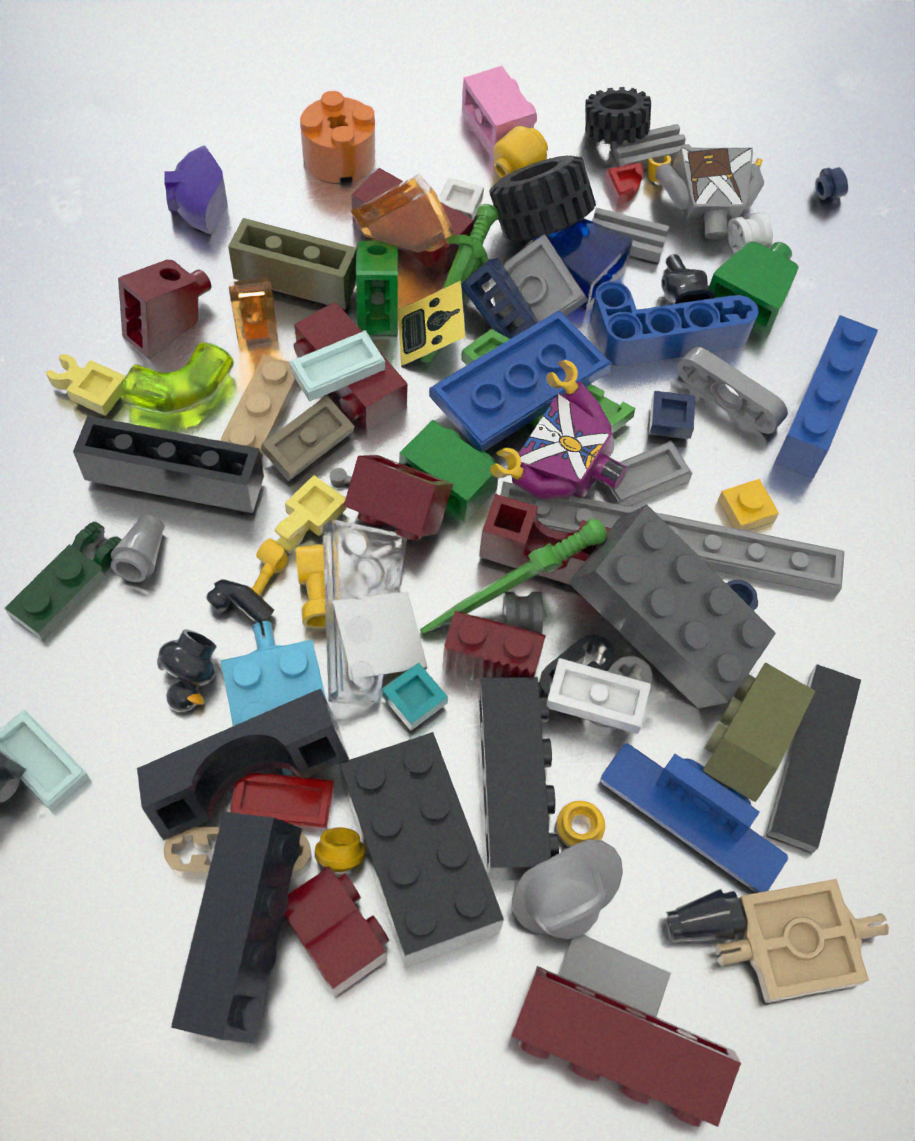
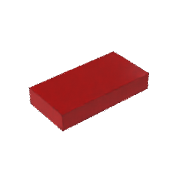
(286, 798)

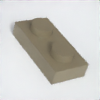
(307, 438)

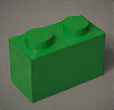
(446, 456)

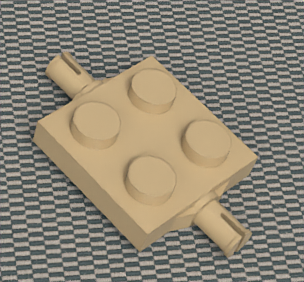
(802, 940)

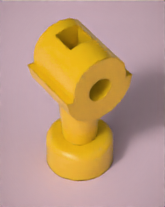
(311, 573)

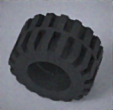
(543, 197)

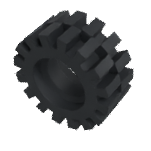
(618, 115)

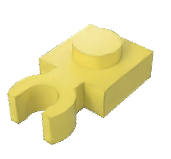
(88, 386)

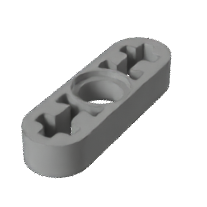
(752, 404)

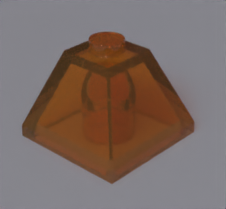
(406, 217)

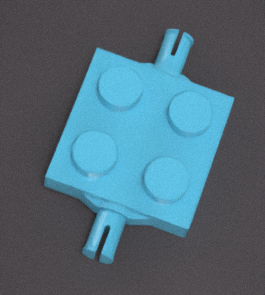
(269, 676)

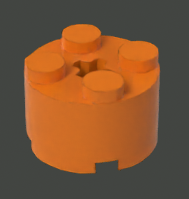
(338, 138)

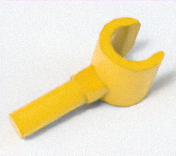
(275, 560)

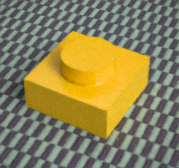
(748, 505)

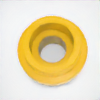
(580, 811)
(339, 849)

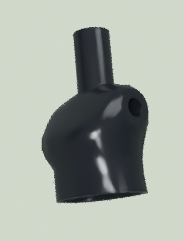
(684, 284)

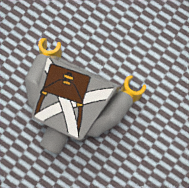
(710, 184)

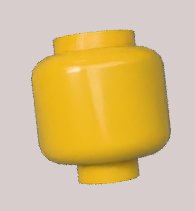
(518, 149)

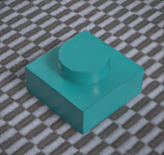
(414, 696)

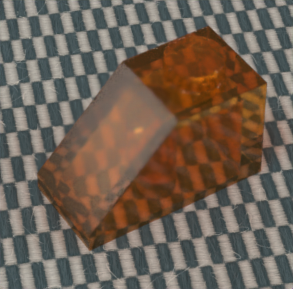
(253, 311)

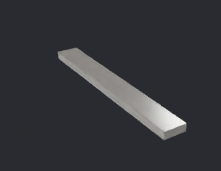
(718, 546)

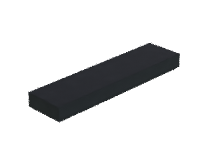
(814, 760)

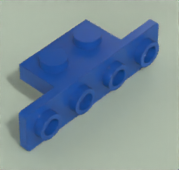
(697, 812)

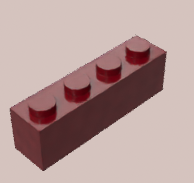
(626, 1047)

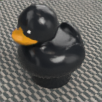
(192, 663)

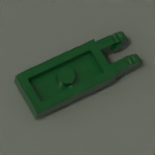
(63, 582)

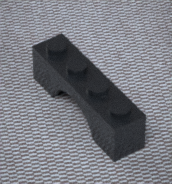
(186, 784)

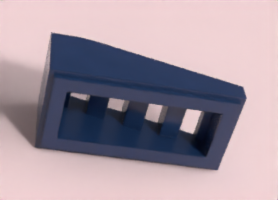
(473, 288)

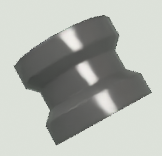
(523, 611)

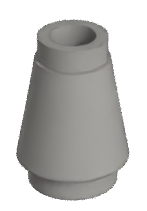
(138, 549)

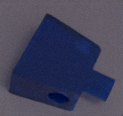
(591, 254)

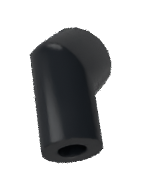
(242, 596)

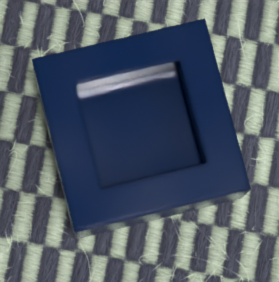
(672, 414)

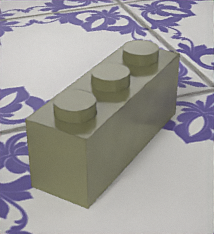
(294, 262)
(758, 730)

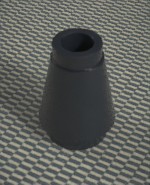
(707, 918)

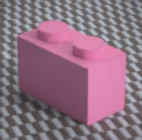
(496, 104)

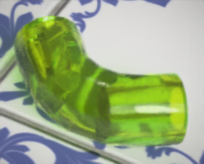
(179, 389)

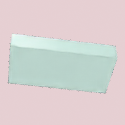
(337, 365)
(50, 769)

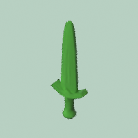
(471, 252)
(543, 559)

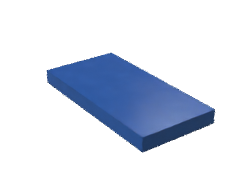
(511, 384)

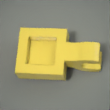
(309, 509)

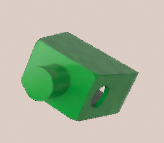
(377, 273)
(760, 275)

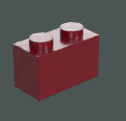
(397, 496)

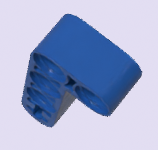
(667, 331)

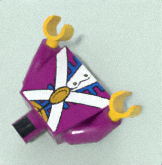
(567, 446)

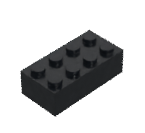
(420, 849)

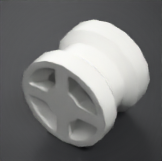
(756, 228)

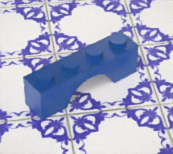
(826, 397)

